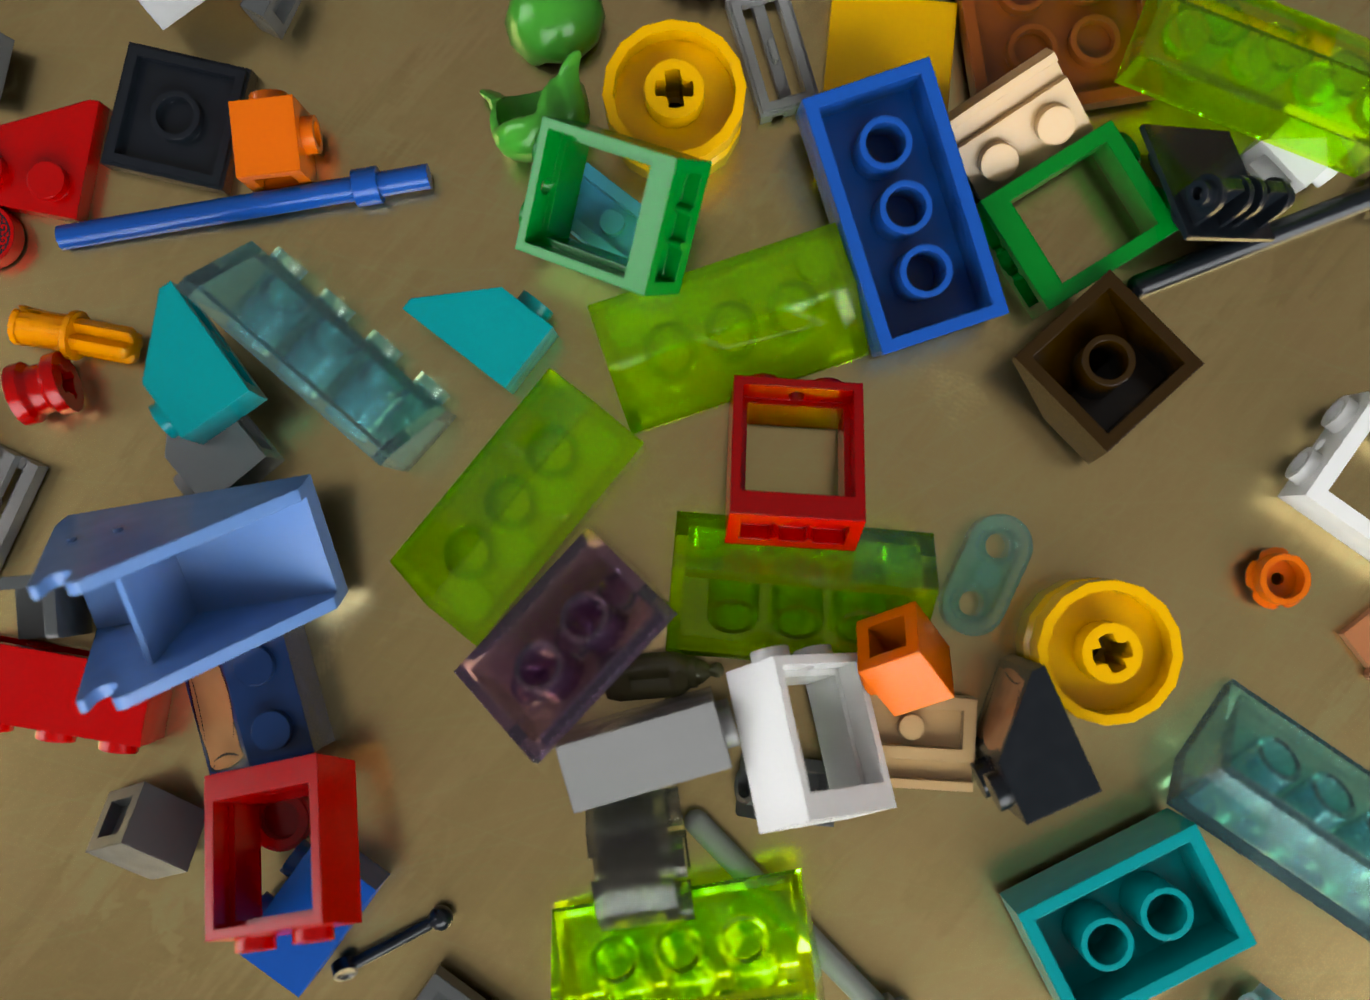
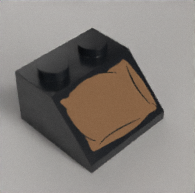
(1028, 745)

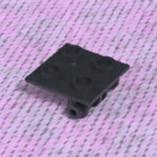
(1210, 186)

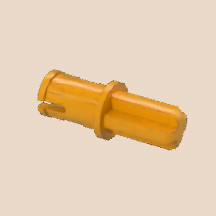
(74, 335)

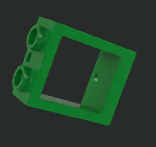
(665, 216)
(1018, 251)

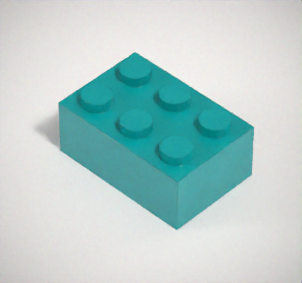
(1129, 914)

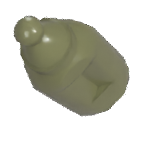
(661, 676)

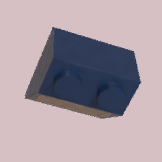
(261, 706)

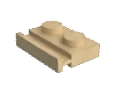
(1017, 123)
(930, 745)

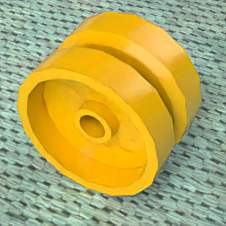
(683, 66)
(1135, 640)

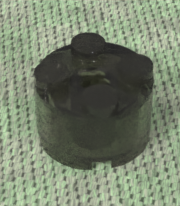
(640, 861)

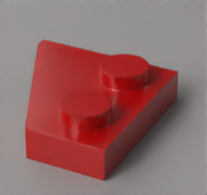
(53, 161)

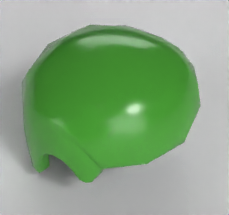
(553, 28)

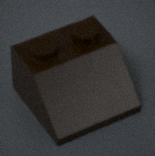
(1103, 367)

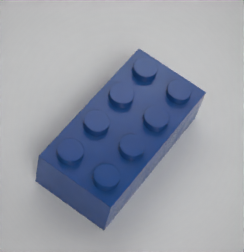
(901, 206)

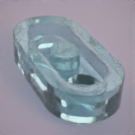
(988, 577)

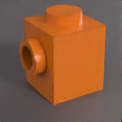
(274, 140)
(904, 659)

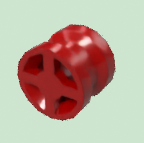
(42, 388)

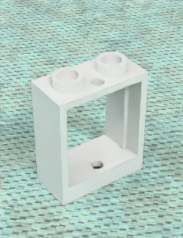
(1319, 466)
(844, 730)

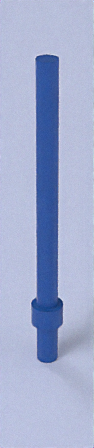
(364, 186)

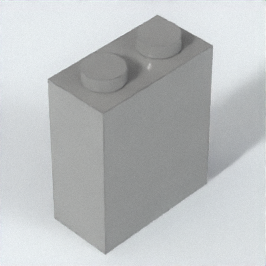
(646, 748)

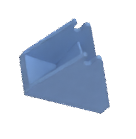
(191, 581)

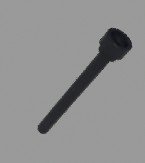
(1228, 252)

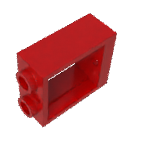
(797, 518)
(234, 851)

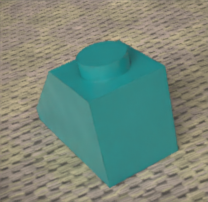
(490, 330)
(194, 372)

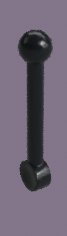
(347, 967)

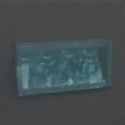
(321, 354)
(1280, 801)

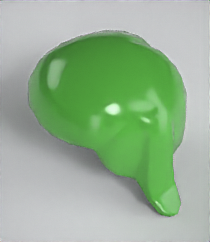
(518, 118)

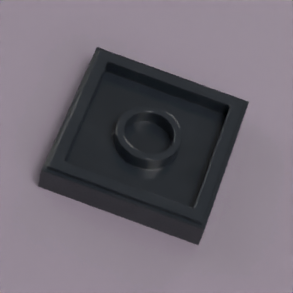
(175, 118)

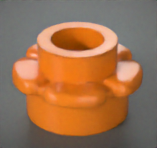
(1294, 578)

